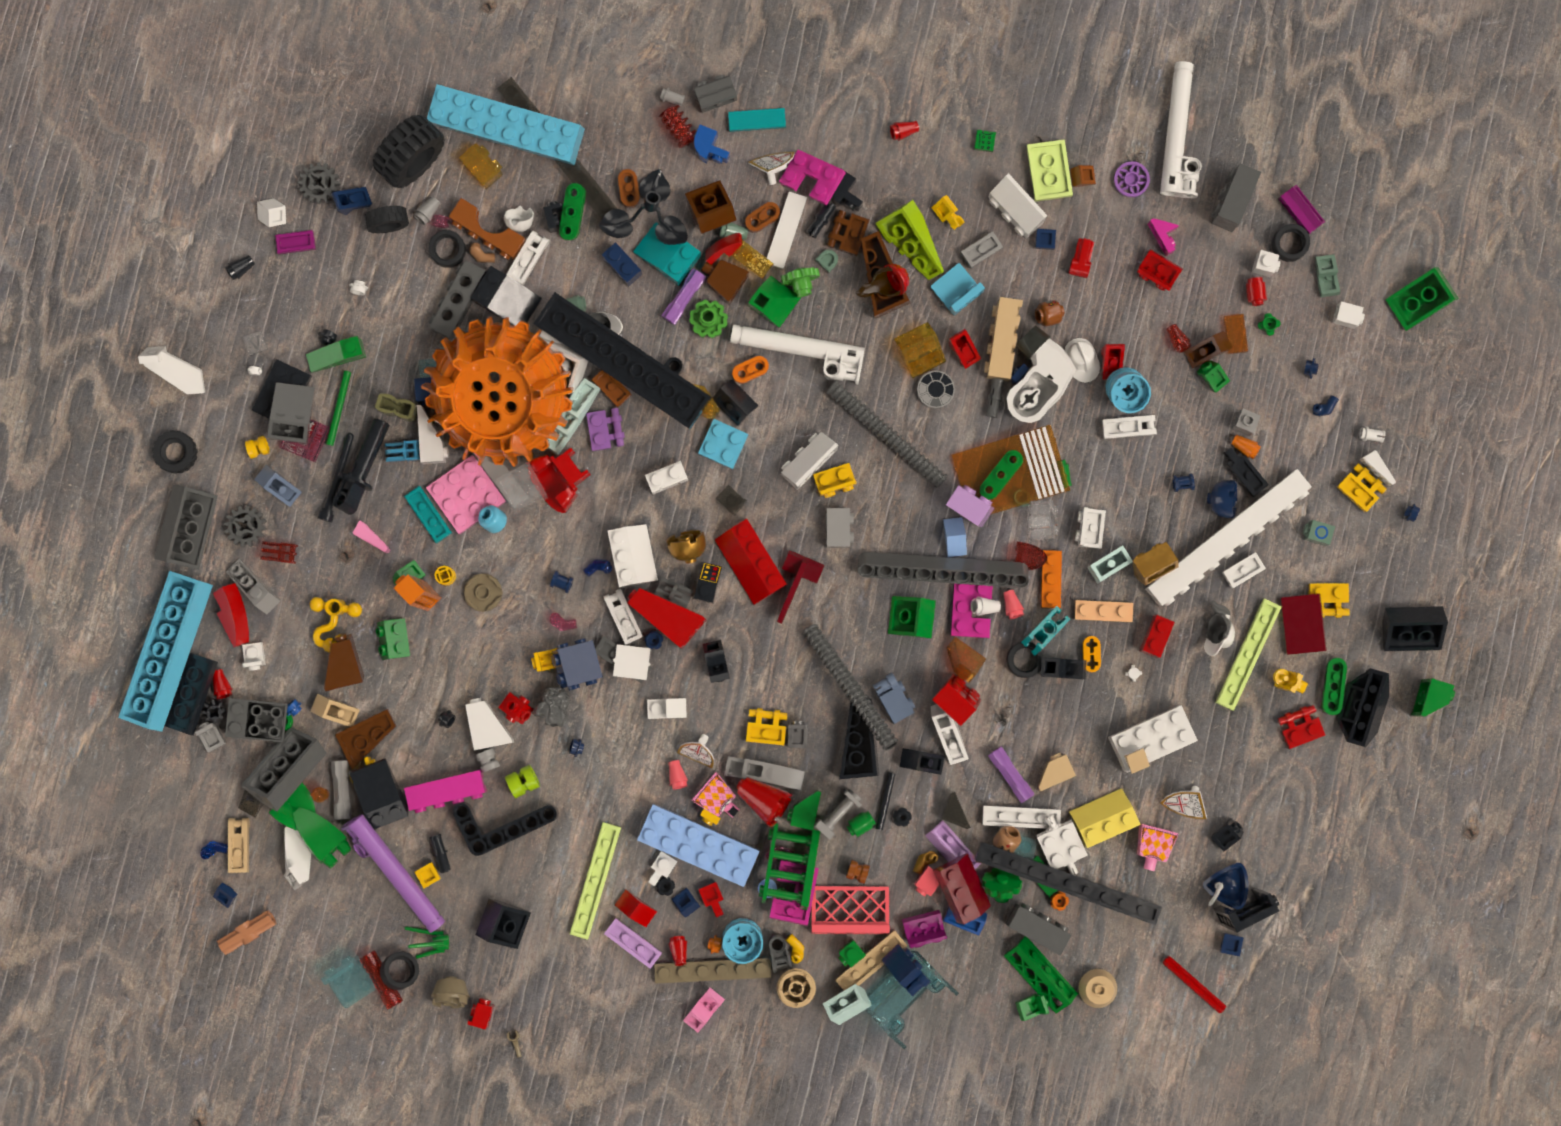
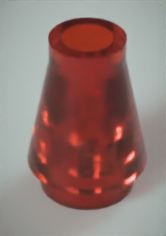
(1178, 339)

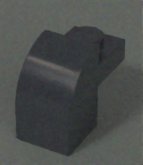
(843, 194)
(716, 661)
(1063, 668)

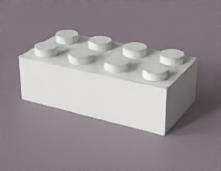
(1157, 736)

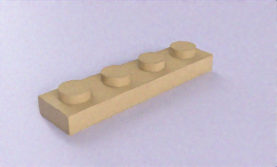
(870, 962)

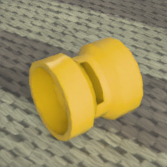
(257, 447)
(445, 575)

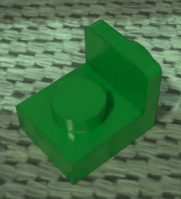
(1213, 375)
(412, 569)

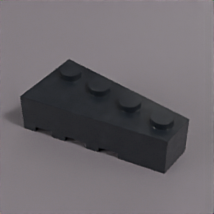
(860, 749)

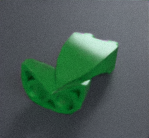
(316, 832)

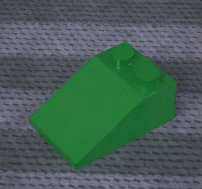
(1422, 298)

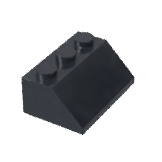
(1414, 628)

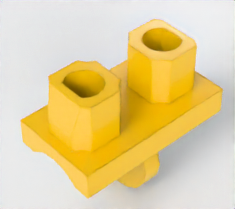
(1289, 681)

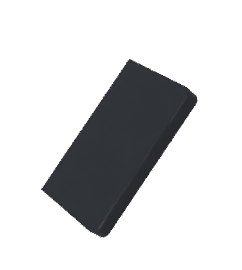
(734, 402)

